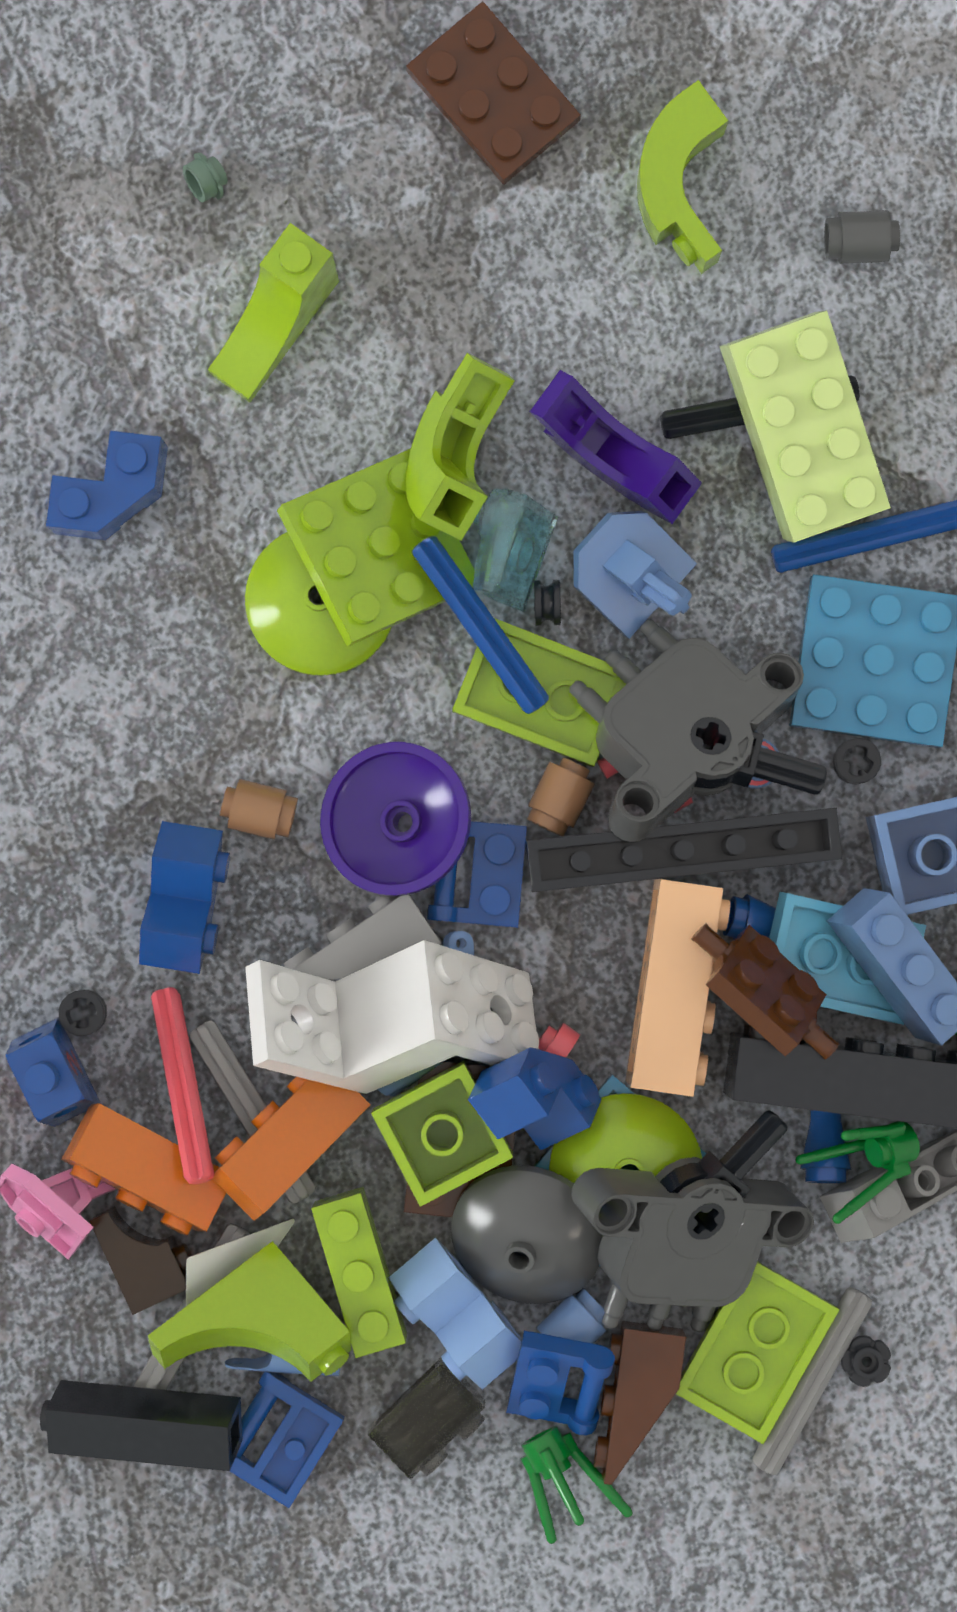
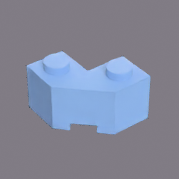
(447, 1301)

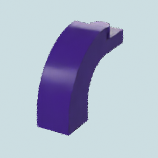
(613, 451)

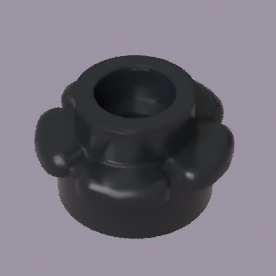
(863, 1347)

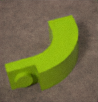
(676, 137)
(445, 447)

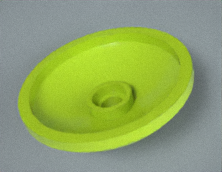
(292, 626)
(626, 1132)

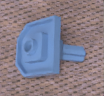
(631, 570)

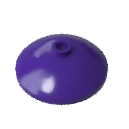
(364, 812)

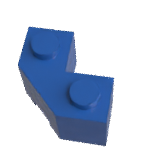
(130, 483)
(182, 897)
(538, 1094)

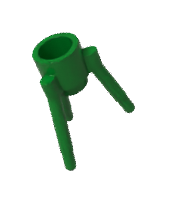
(885, 1147)
(549, 1454)

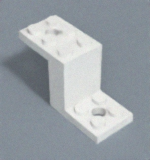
(389, 1017)

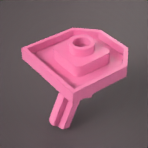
(51, 1206)

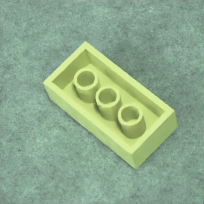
(805, 426)

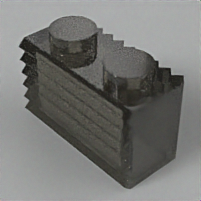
(427, 1419)

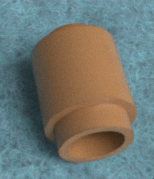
(560, 796)
(259, 809)

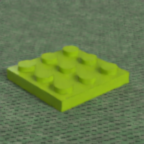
(360, 546)

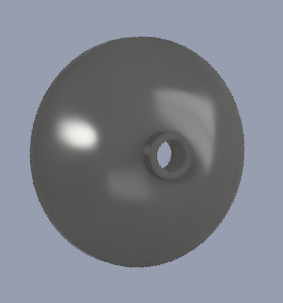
(531, 1214)

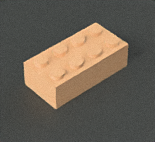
(673, 989)

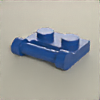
(494, 879)
(543, 1375)
(294, 1445)

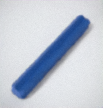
(865, 537)
(480, 624)

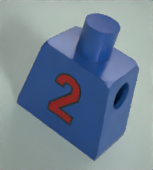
(51, 1074)

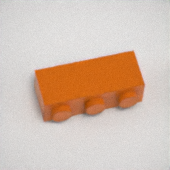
(285, 1143)
(142, 1168)

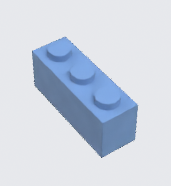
(899, 963)

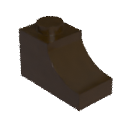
(143, 1266)

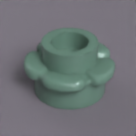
(205, 177)

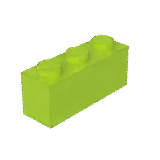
(359, 1272)

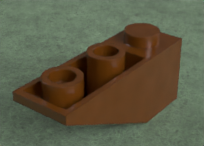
(643, 1386)

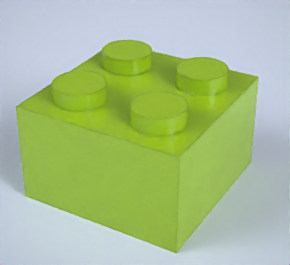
(439, 1134)

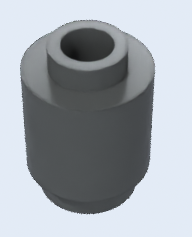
(861, 237)

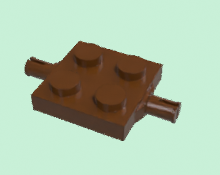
(766, 990)

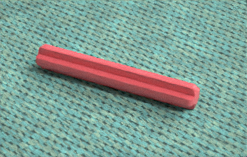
(182, 1086)

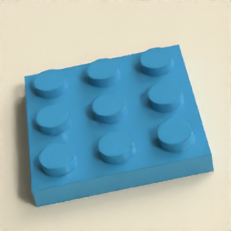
(876, 661)

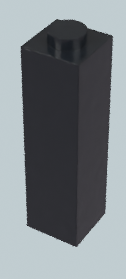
(143, 1425)

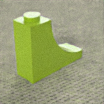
(288, 293)
(262, 1308)

